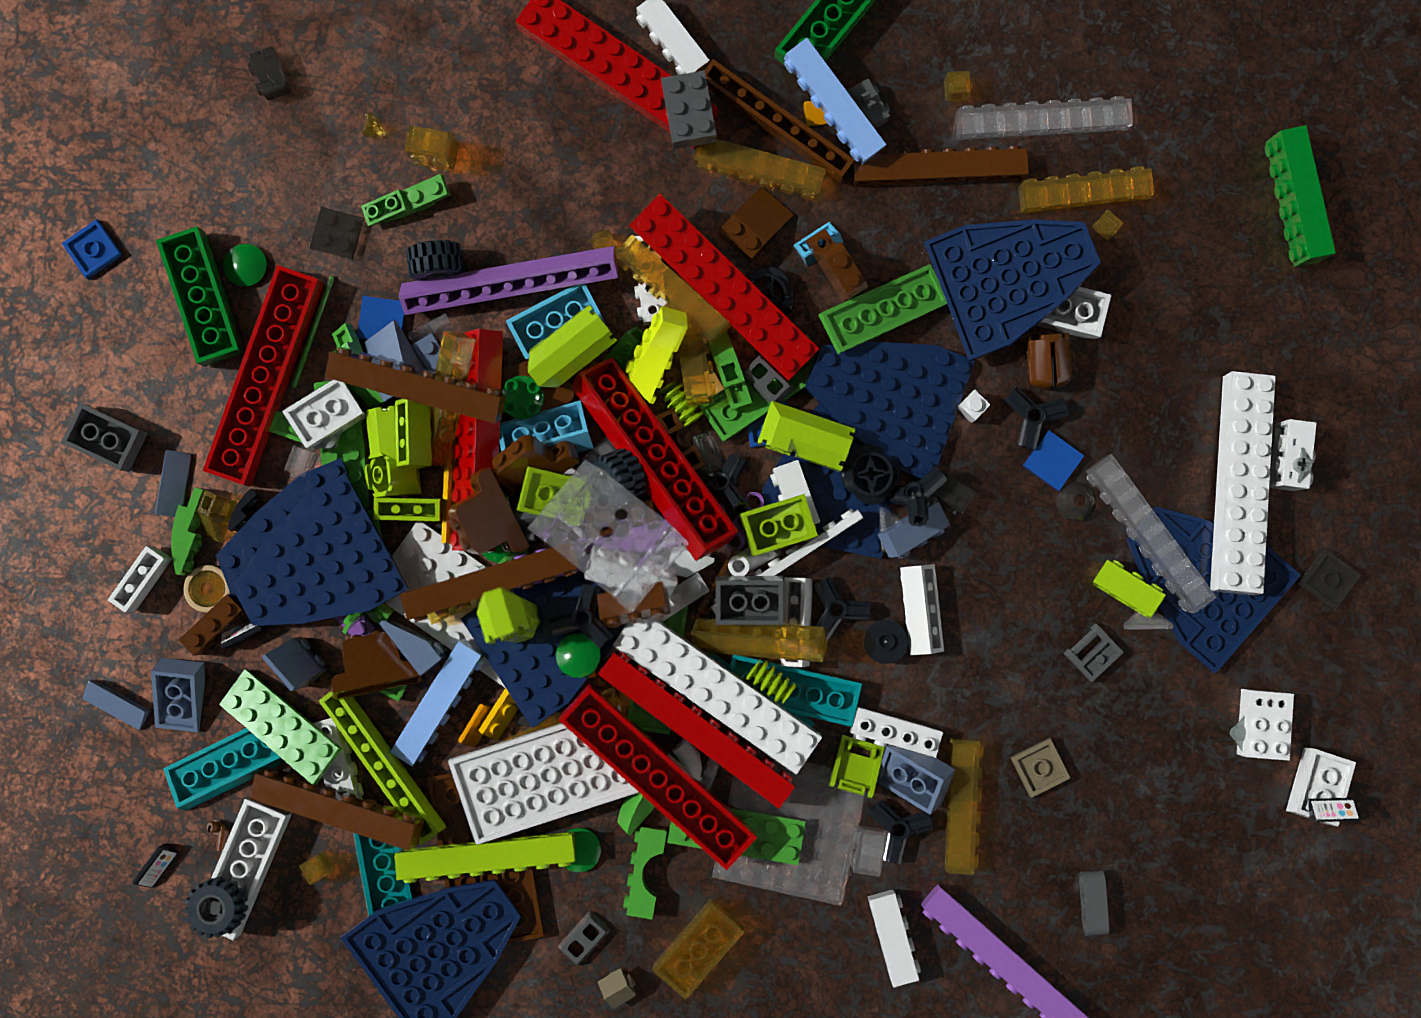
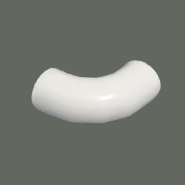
(743, 562)
(689, 757)

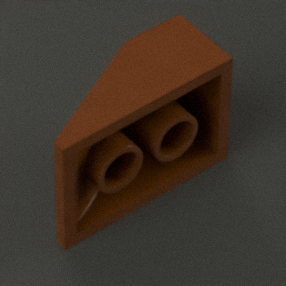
(755, 224)

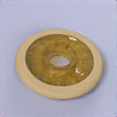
(194, 583)

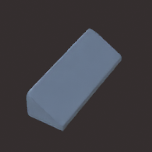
(173, 482)
(115, 704)

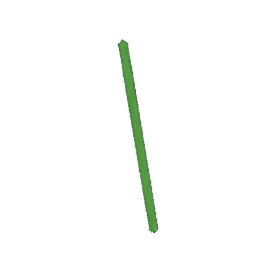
(312, 332)

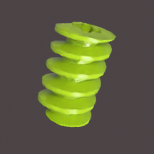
(678, 402)
(771, 681)

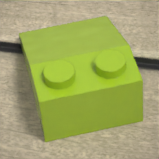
(778, 525)

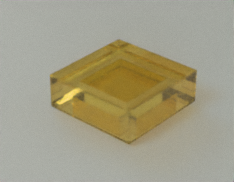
(1107, 225)

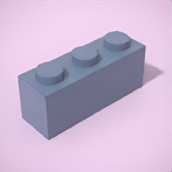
(903, 536)

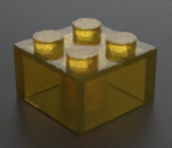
(431, 148)

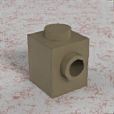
(617, 988)

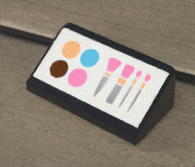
(240, 633)
(1332, 810)
(155, 866)

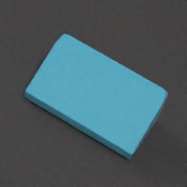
(804, 250)

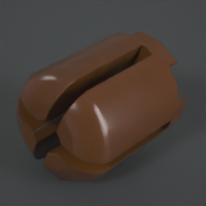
(1049, 360)

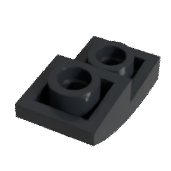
(239, 514)

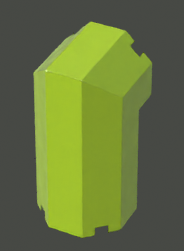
(569, 349)
(806, 435)
(382, 474)
(507, 617)

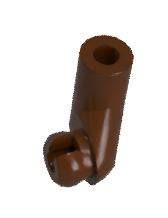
(220, 831)

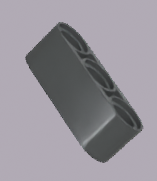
(1094, 903)

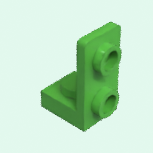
(625, 347)
(378, 614)

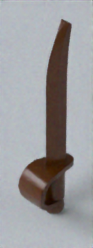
(705, 602)

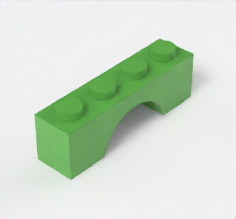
(641, 898)

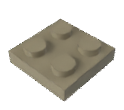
(1040, 767)

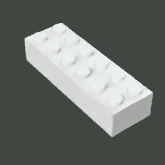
(251, 850)

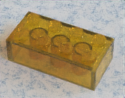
(698, 948)

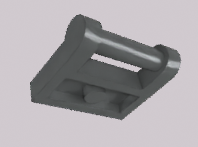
(1098, 658)

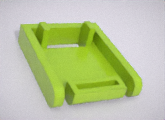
(856, 771)

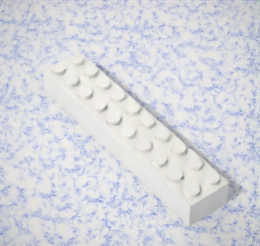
(1242, 483)
(719, 691)

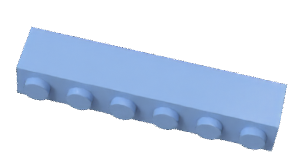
(834, 101)
(437, 703)

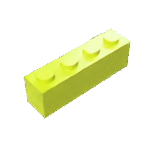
(656, 351)

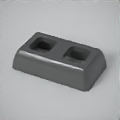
(760, 385)
(577, 934)

